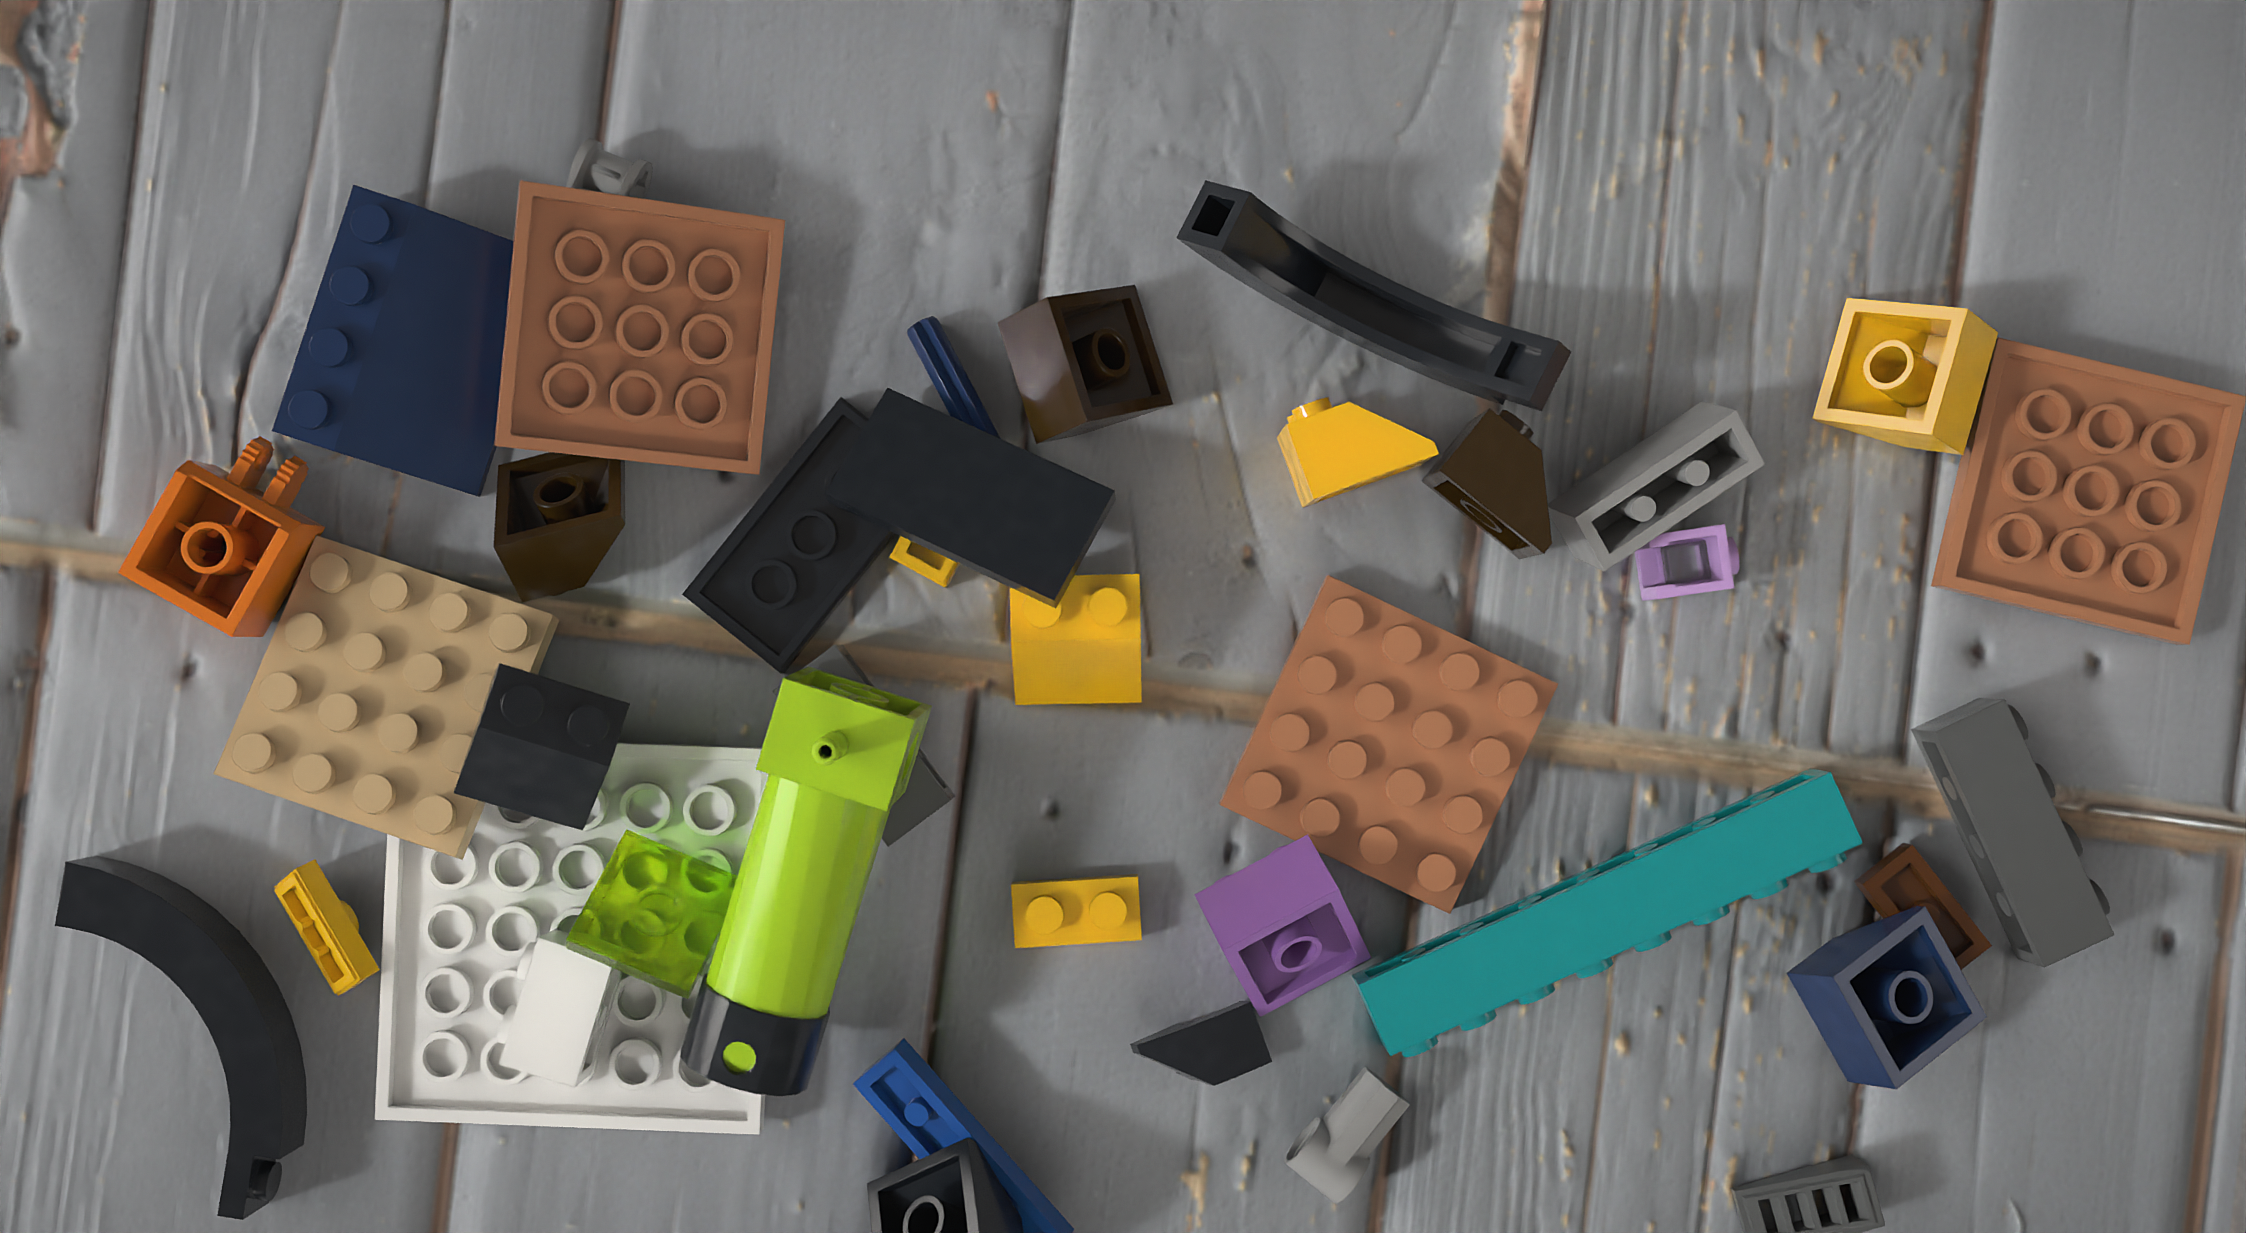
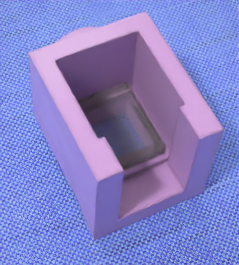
(1687, 563)

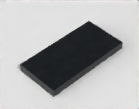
(971, 497)
(792, 551)

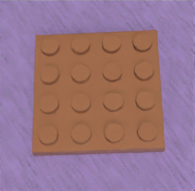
(638, 329)
(2089, 492)
(1388, 744)

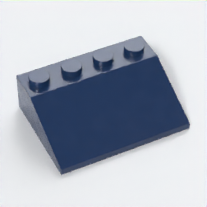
(404, 344)

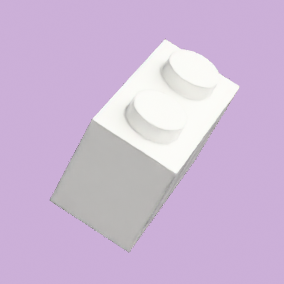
(558, 1013)

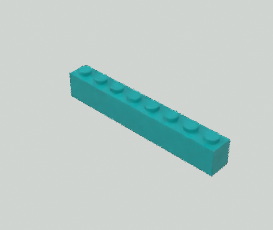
(1606, 911)

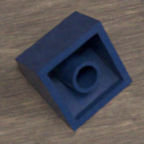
(1887, 998)

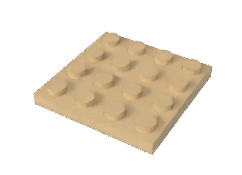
(379, 694)

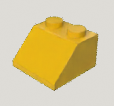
(1906, 373)
(1346, 449)
(1081, 648)

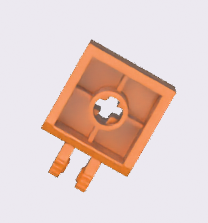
(264, 538)

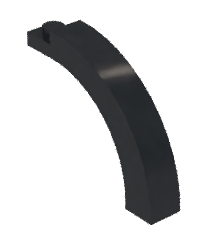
(1366, 308)
(230, 993)

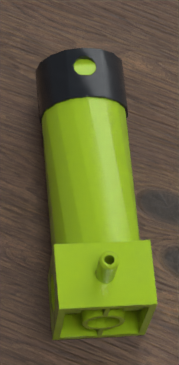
(833, 771)

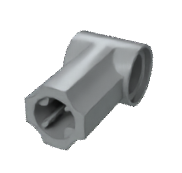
(1336, 1149)

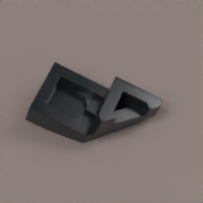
(1210, 1047)

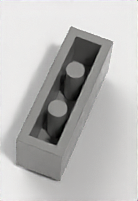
(1655, 485)

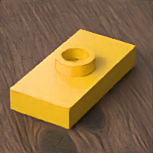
(326, 927)

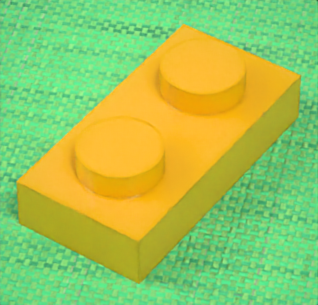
(1076, 911)

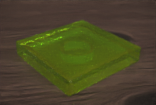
(654, 914)

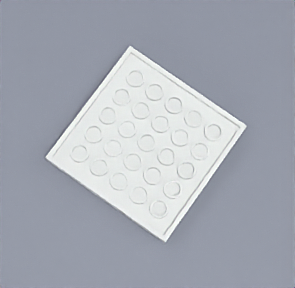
(464, 924)

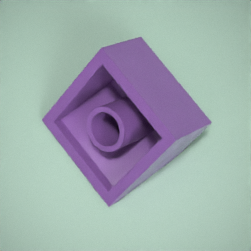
(1283, 925)

